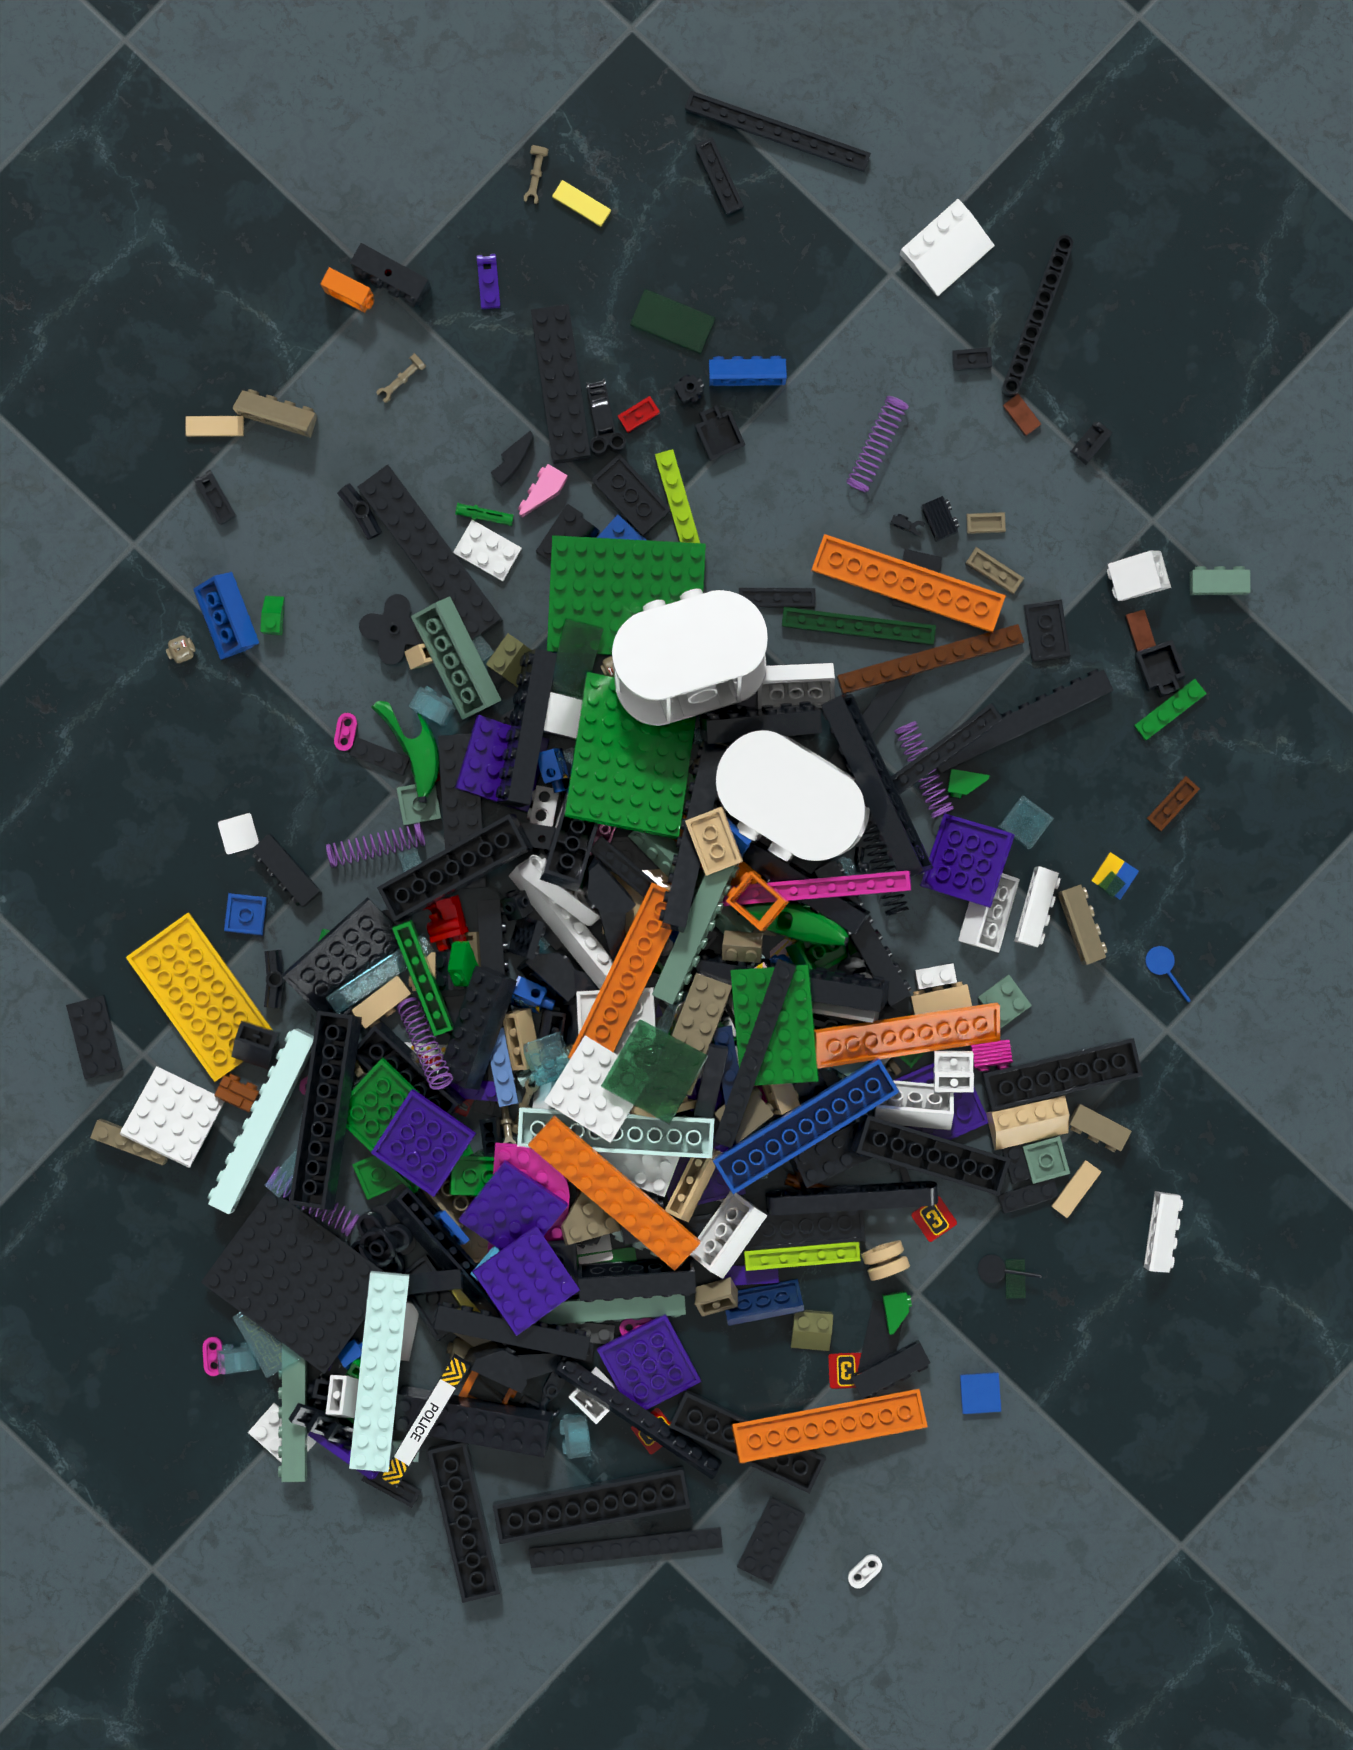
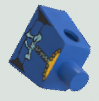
(550, 761)
(531, 995)

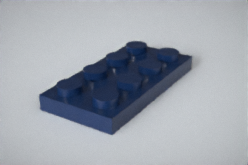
(766, 1302)

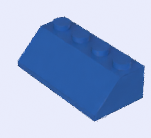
(747, 371)
(226, 615)

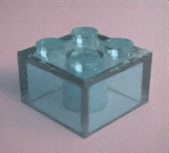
(433, 707)
(1026, 822)
(546, 1058)
(577, 1435)

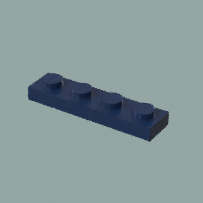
(725, 1037)

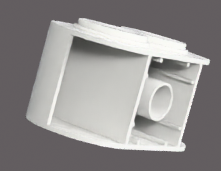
(689, 656)
(790, 797)

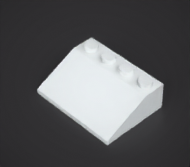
(947, 247)

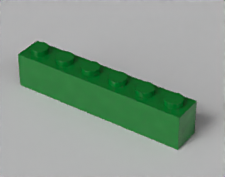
(423, 977)

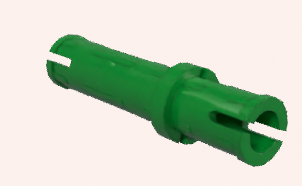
(484, 514)

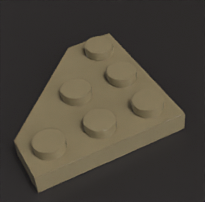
(587, 1221)

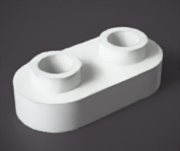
(865, 1571)

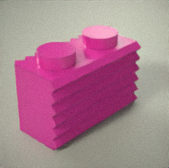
(991, 1054)

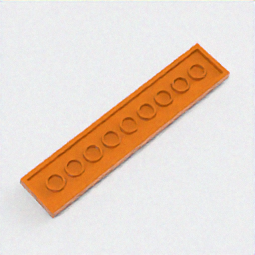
(908, 583)
(627, 974)
(907, 1035)
(614, 1193)
(829, 1426)

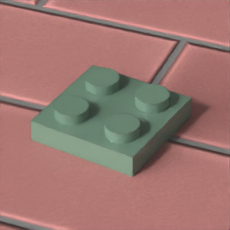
(415, 812)
(1009, 997)
(1046, 1159)

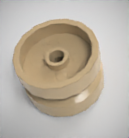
(886, 1260)

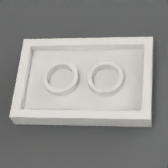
(487, 550)
(266, 1432)

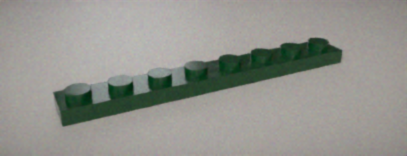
(858, 626)

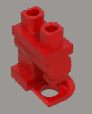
(451, 925)

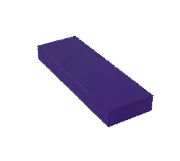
(743, 1277)

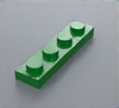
(1170, 709)

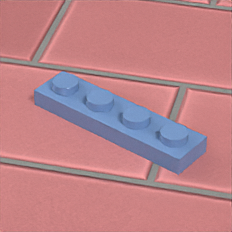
(503, 1072)

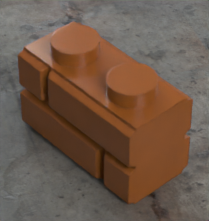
(237, 1092)

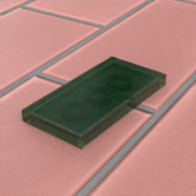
(672, 321)
(575, 657)

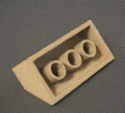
(1028, 1122)

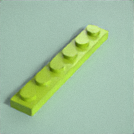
(677, 497)
(802, 1256)

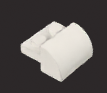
(953, 1071)

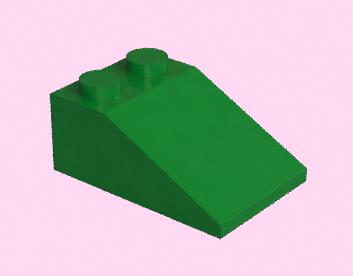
(818, 955)

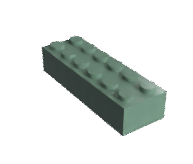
(455, 657)

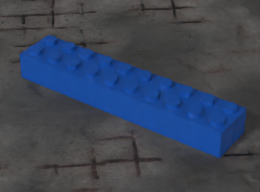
(805, 1125)

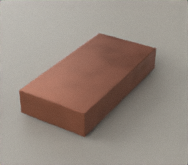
(1021, 415)
(1140, 630)

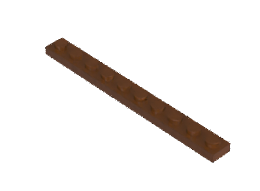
(930, 659)

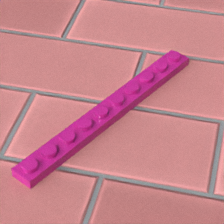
(827, 887)

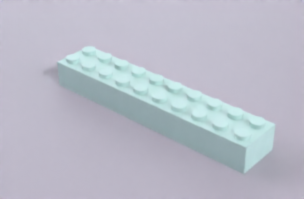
(262, 1122)
(636, 1136)
(379, 1371)

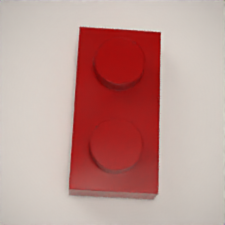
(638, 414)

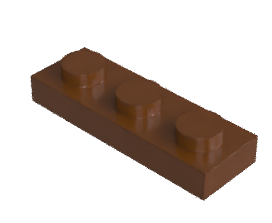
(1173, 803)

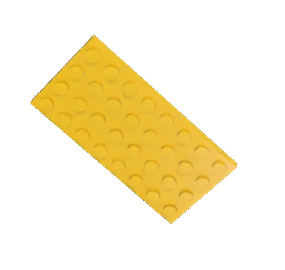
(196, 992)

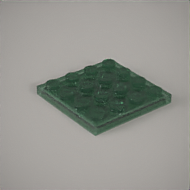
(654, 1071)

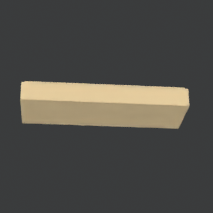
(214, 426)
(1076, 1189)

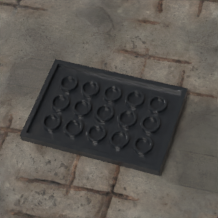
(342, 955)

